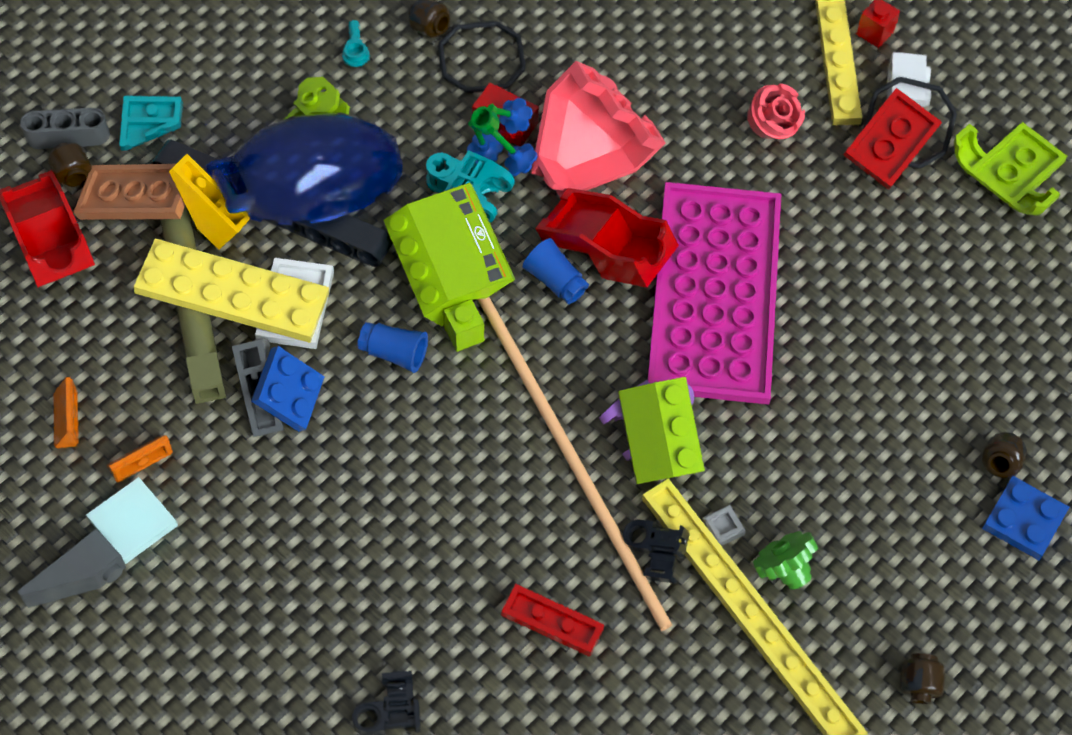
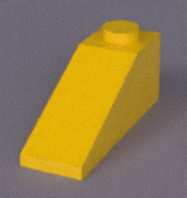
(206, 203)

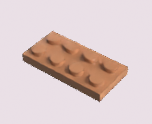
(129, 193)

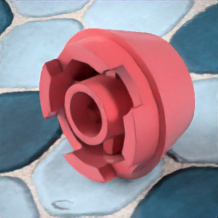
(775, 112)

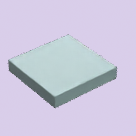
(132, 520)

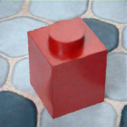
(878, 22)

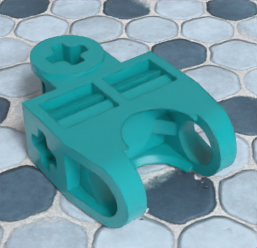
(484, 176)

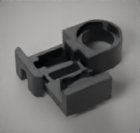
(661, 545)
(398, 709)

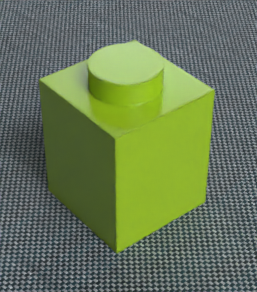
(464, 325)

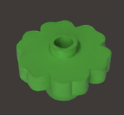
(787, 559)

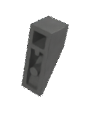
(250, 361)
(79, 570)

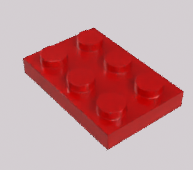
(892, 138)

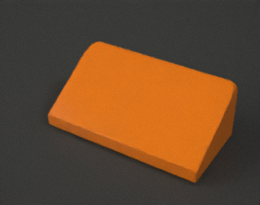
(66, 415)
(140, 458)

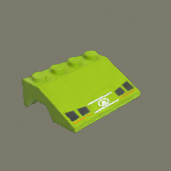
(448, 250)

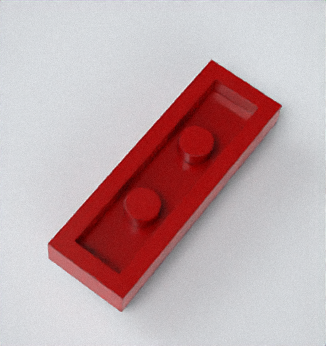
(552, 620)

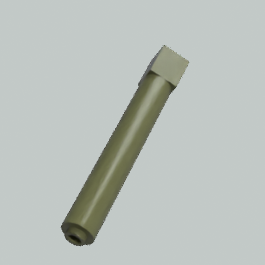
(196, 326)

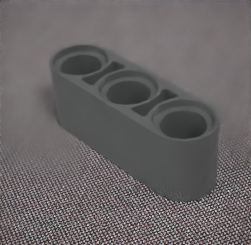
(52, 127)

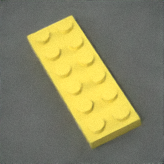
(232, 290)

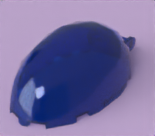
(309, 169)

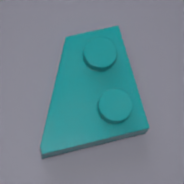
(148, 119)

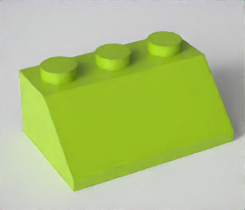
(661, 430)

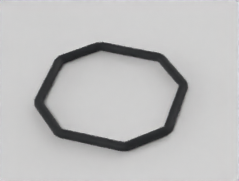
(480, 25)
(924, 85)

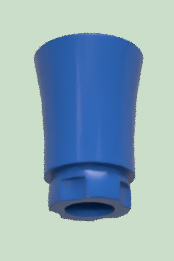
(555, 271)
(394, 345)

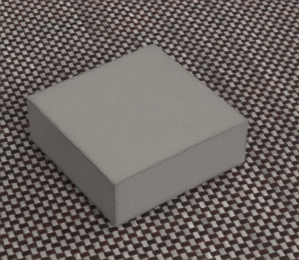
(724, 525)

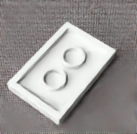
(307, 271)

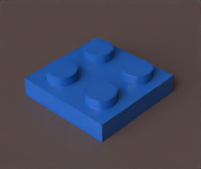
(288, 389)
(1026, 518)

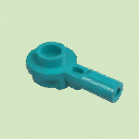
(355, 51)

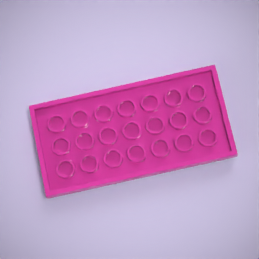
(718, 292)

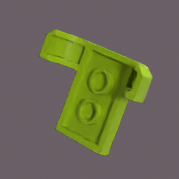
(1012, 167)

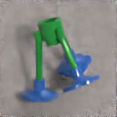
(490, 142)

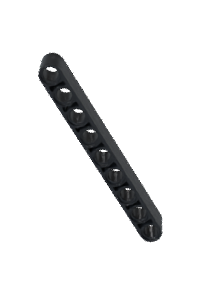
(343, 234)

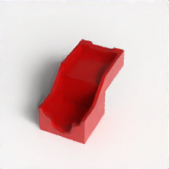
(46, 229)
(615, 236)

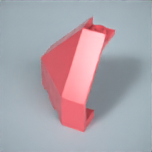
(590, 133)

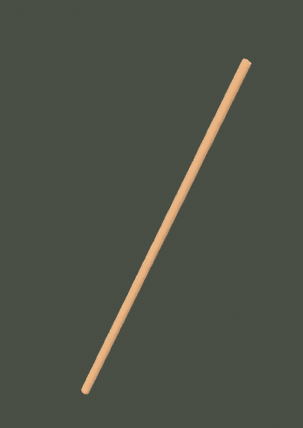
(576, 465)

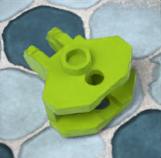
(312, 101)

